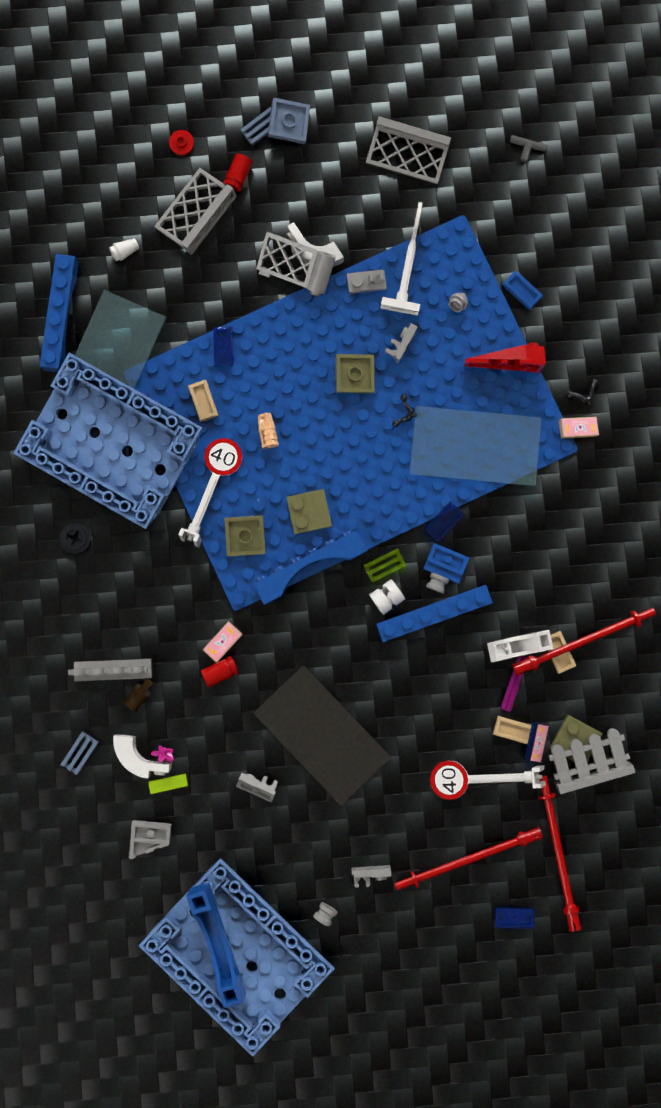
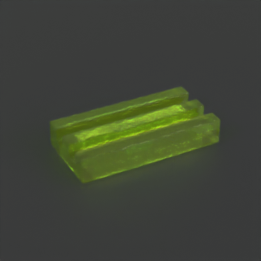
(370, 572)

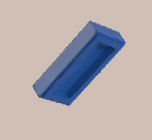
(522, 290)

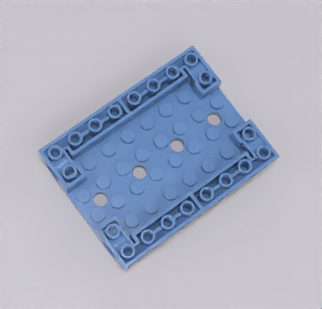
(98, 464)
(254, 935)

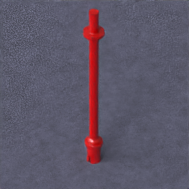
(533, 662)
(521, 839)
(570, 909)

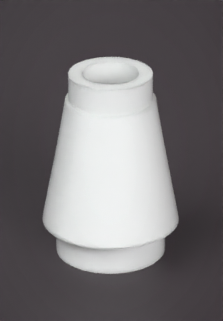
(123, 249)

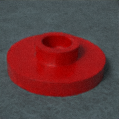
(181, 142)

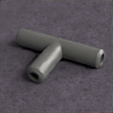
(528, 145)

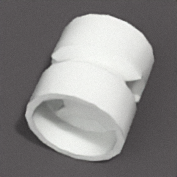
(387, 596)

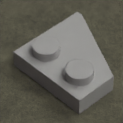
(148, 836)

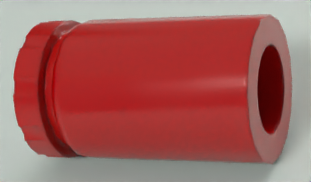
(238, 172)
(220, 671)

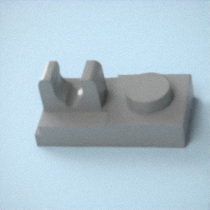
(366, 281)
(406, 335)
(252, 785)
(378, 872)

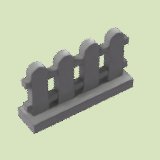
(112, 670)
(585, 777)

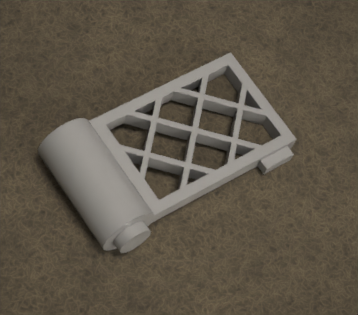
(316, 275)

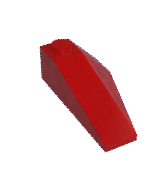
(520, 358)

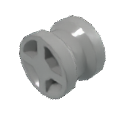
(437, 583)
(325, 914)

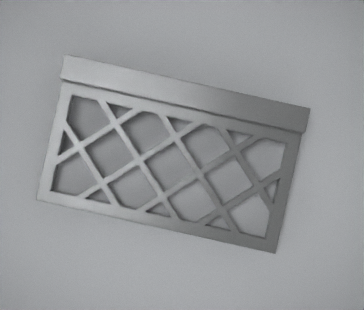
(409, 133)
(209, 216)

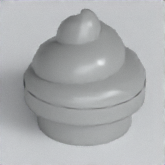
(458, 302)

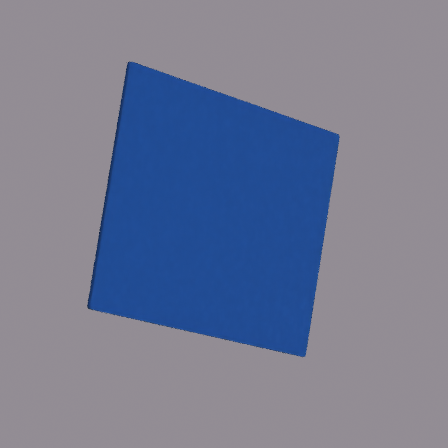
(348, 439)

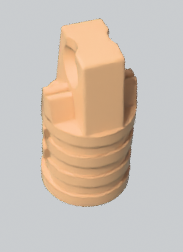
(267, 431)

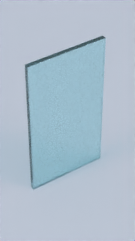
(120, 338)
(475, 446)

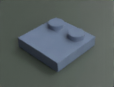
(289, 120)

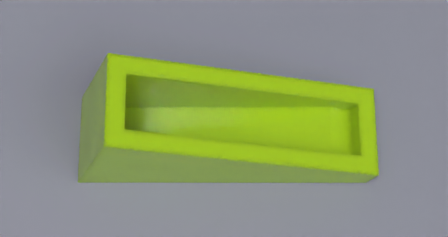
(167, 783)

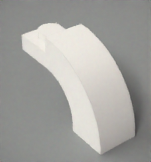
(296, 236)
(520, 645)
(133, 761)

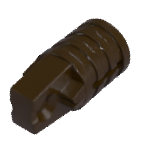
(138, 695)

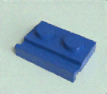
(446, 563)

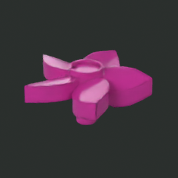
(163, 754)

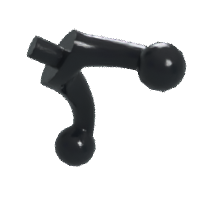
(594, 382)
(411, 414)

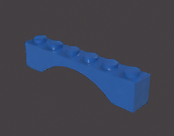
(62, 287)
(345, 548)
(434, 613)
(226, 971)

